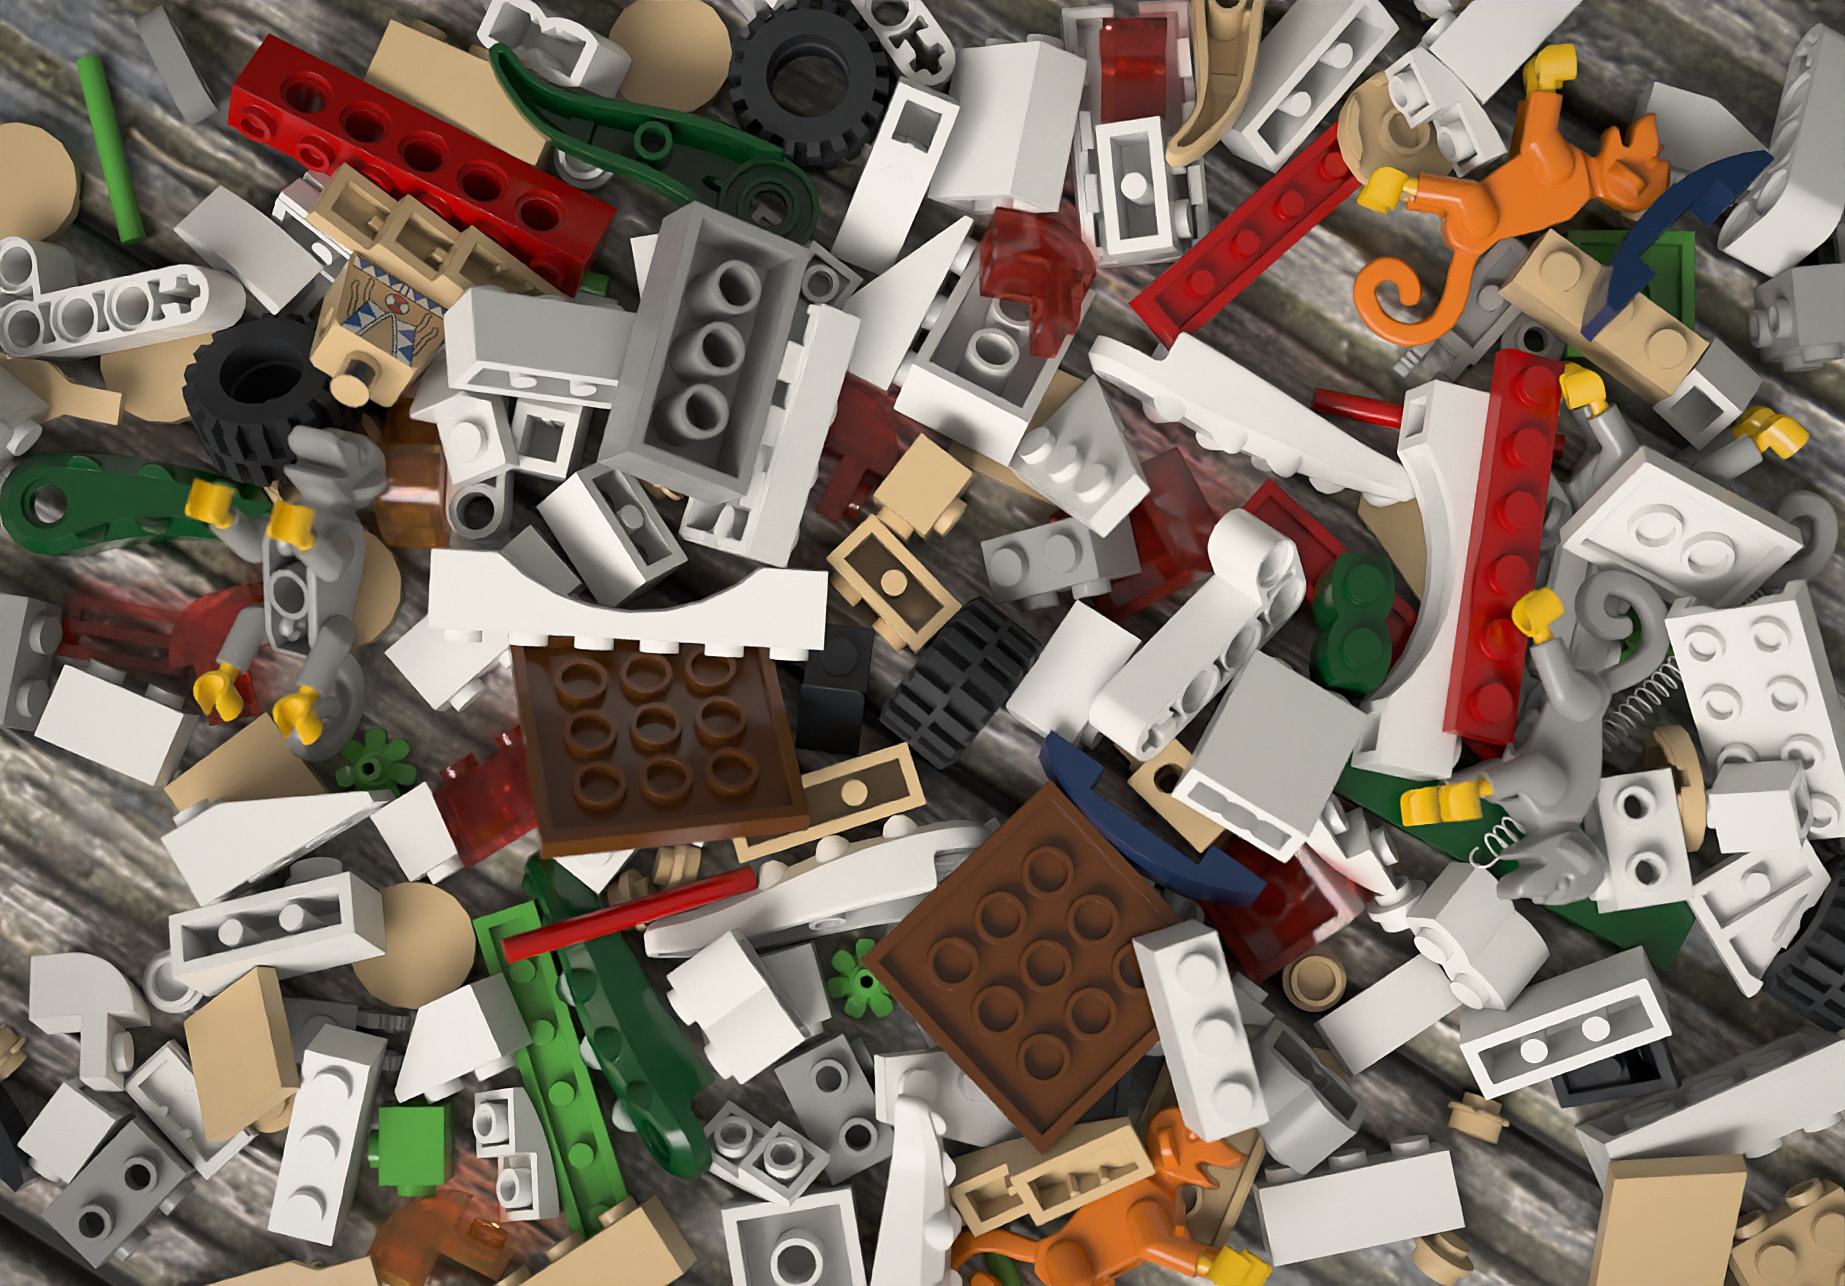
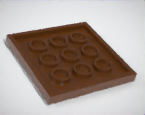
(653, 746)
(1032, 965)

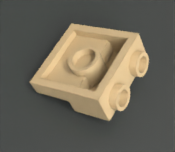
(1795, 1241)

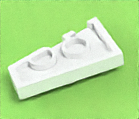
(1083, 460)
(950, 1092)

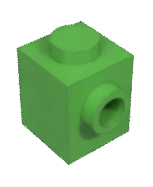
(414, 1145)

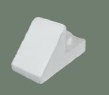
(470, 427)

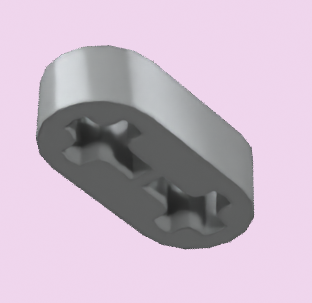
(177, 64)

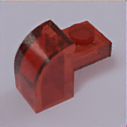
(1133, 68)
(1037, 264)
(866, 444)
(202, 632)

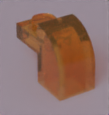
(414, 502)
(431, 1226)

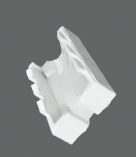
(1080, 34)
(786, 466)
(1765, 692)

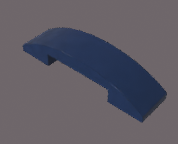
(1704, 193)
(1213, 880)

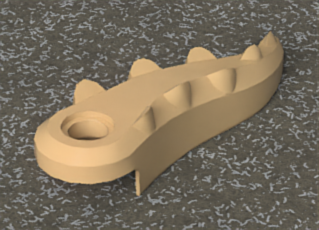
(1225, 63)

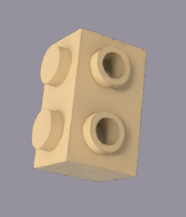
(923, 493)
(894, 584)

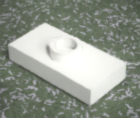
(170, 1098)

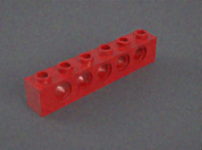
(337, 118)

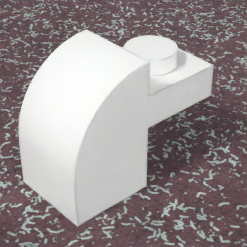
(91, 998)

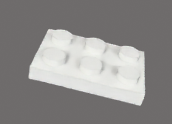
(1680, 533)

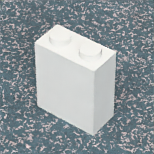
(1010, 126)
(1271, 755)

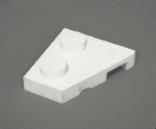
(1756, 906)

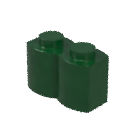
(1350, 612)

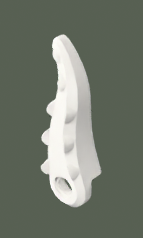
(1248, 415)
(829, 893)
(917, 1210)

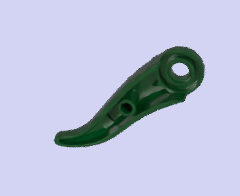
(663, 149)
(112, 503)
(626, 1029)

